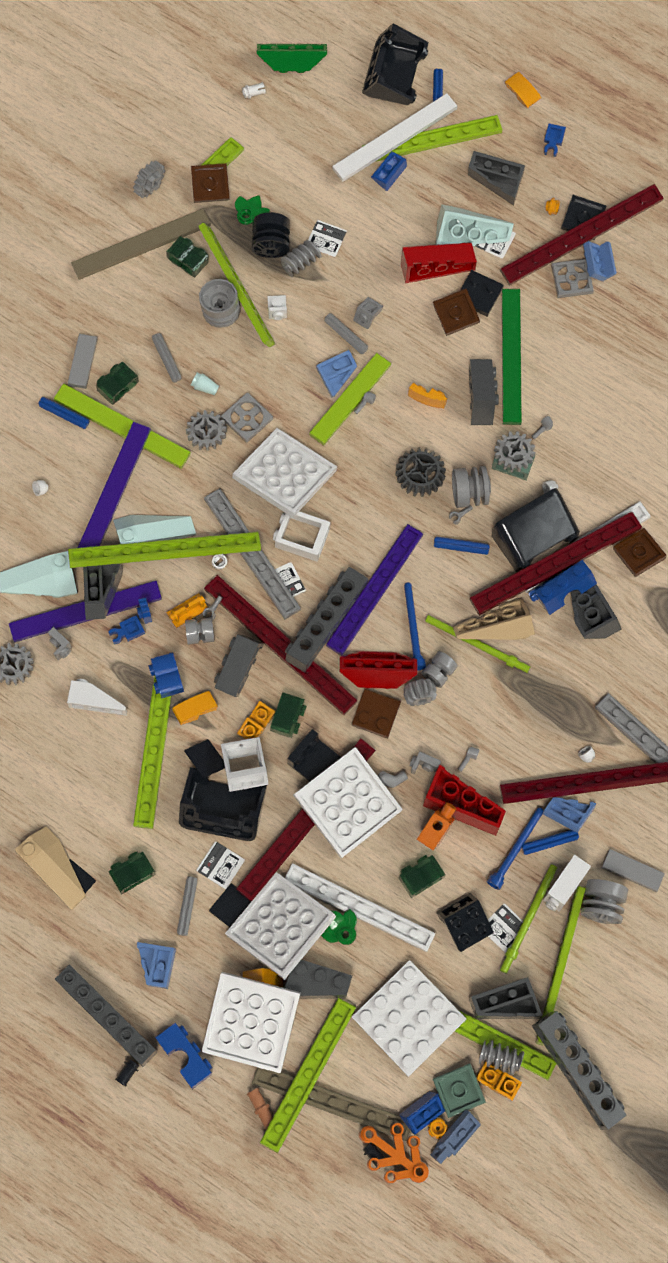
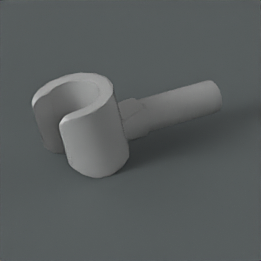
(368, 397)
(547, 425)
(460, 514)
(213, 608)
(472, 753)

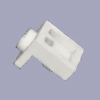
(277, 307)

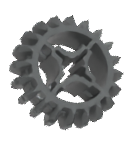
(433, 464)

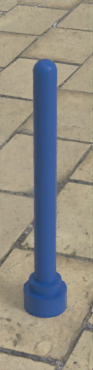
(421, 664)
(496, 880)

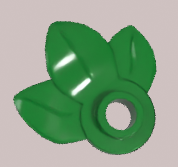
(249, 208)
(339, 925)

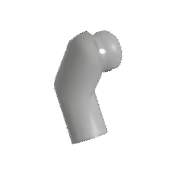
(392, 781)

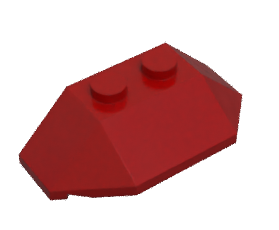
(378, 669)

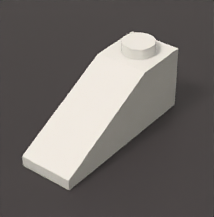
(89, 697)

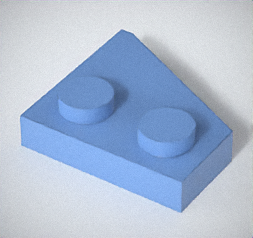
(336, 371)
(569, 812)
(157, 964)

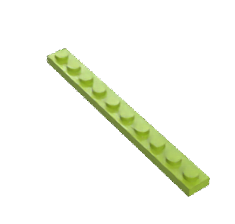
(164, 549)

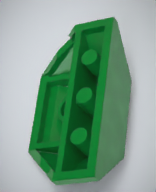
(292, 56)

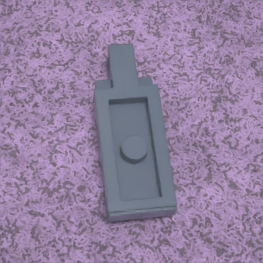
(455, 1137)

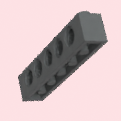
(303, 658)
(106, 1015)
(580, 1083)

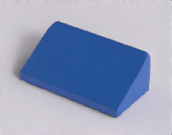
(389, 170)
(422, 1112)

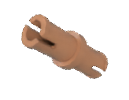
(261, 1107)

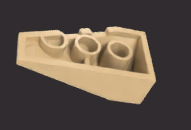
(509, 622)
(49, 861)

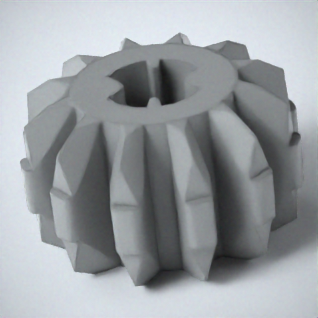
(420, 692)

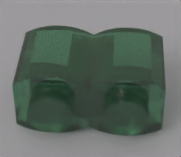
(187, 256)
(117, 382)
(287, 715)
(132, 872)
(421, 876)

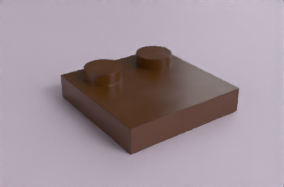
(210, 183)
(456, 312)
(639, 552)
(376, 713)

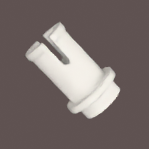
(249, 91)

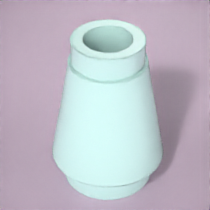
(204, 384)

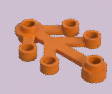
(397, 1155)

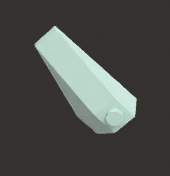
(465, 226)
(153, 528)
(43, 576)

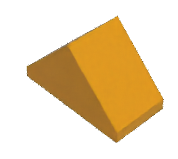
(265, 976)

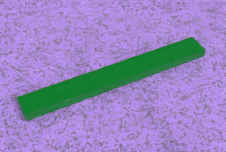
(511, 357)

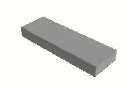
(82, 361)
(633, 870)

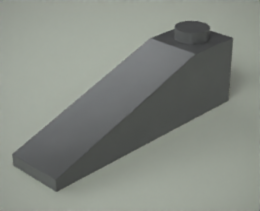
(593, 614)

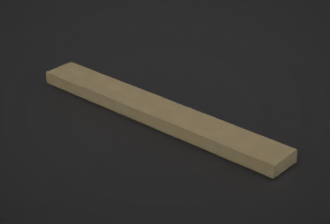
(139, 244)
(334, 1103)

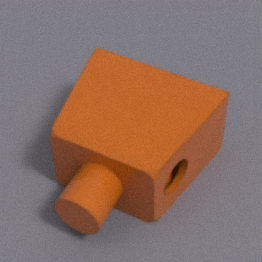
(435, 832)

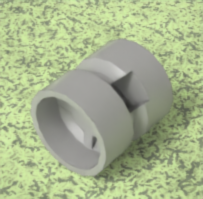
(199, 630)
(439, 669)

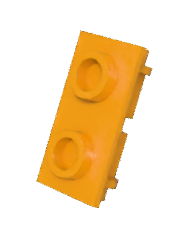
(187, 610)

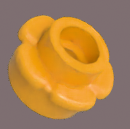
(552, 206)
(437, 1123)

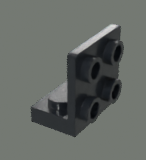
(312, 757)
(465, 921)

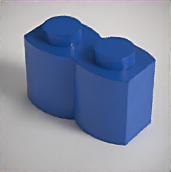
(166, 674)

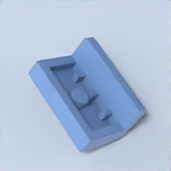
(599, 260)

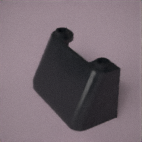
(394, 65)
(535, 529)
(216, 811)

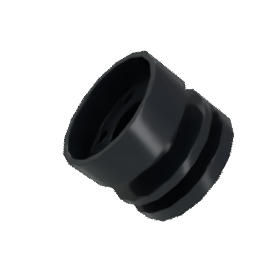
(271, 235)

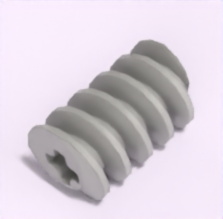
(299, 257)
(501, 1057)

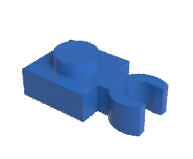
(554, 137)
(143, 611)
(129, 628)

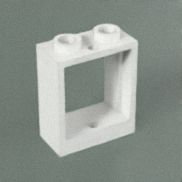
(312, 554)
(244, 778)
(566, 884)

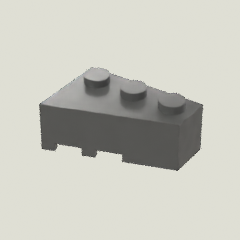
(497, 175)
(482, 390)
(100, 588)
(237, 665)
(318, 981)
(507, 1002)

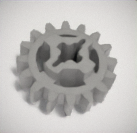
(149, 179)
(197, 430)
(509, 445)
(18, 660)

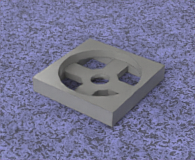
(575, 291)
(247, 435)

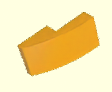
(523, 89)
(433, 398)
(194, 707)
(257, 721)
(498, 1081)

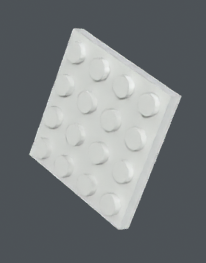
(284, 472)
(347, 802)
(280, 925)
(408, 1018)
(251, 1022)

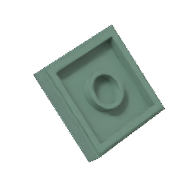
(459, 1090)

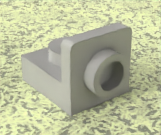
(367, 312)
(59, 641)
(428, 763)

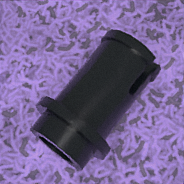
(127, 1072)
(373, 1152)

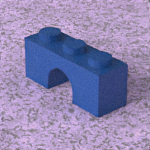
(577, 577)
(175, 1040)

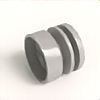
(219, 294)
(471, 486)
(604, 901)

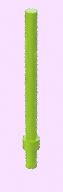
(511, 660)
(512, 952)

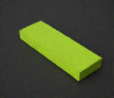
(226, 153)

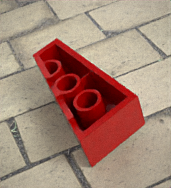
(436, 261)
(469, 804)

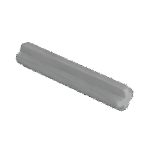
(346, 333)
(166, 357)
(187, 905)

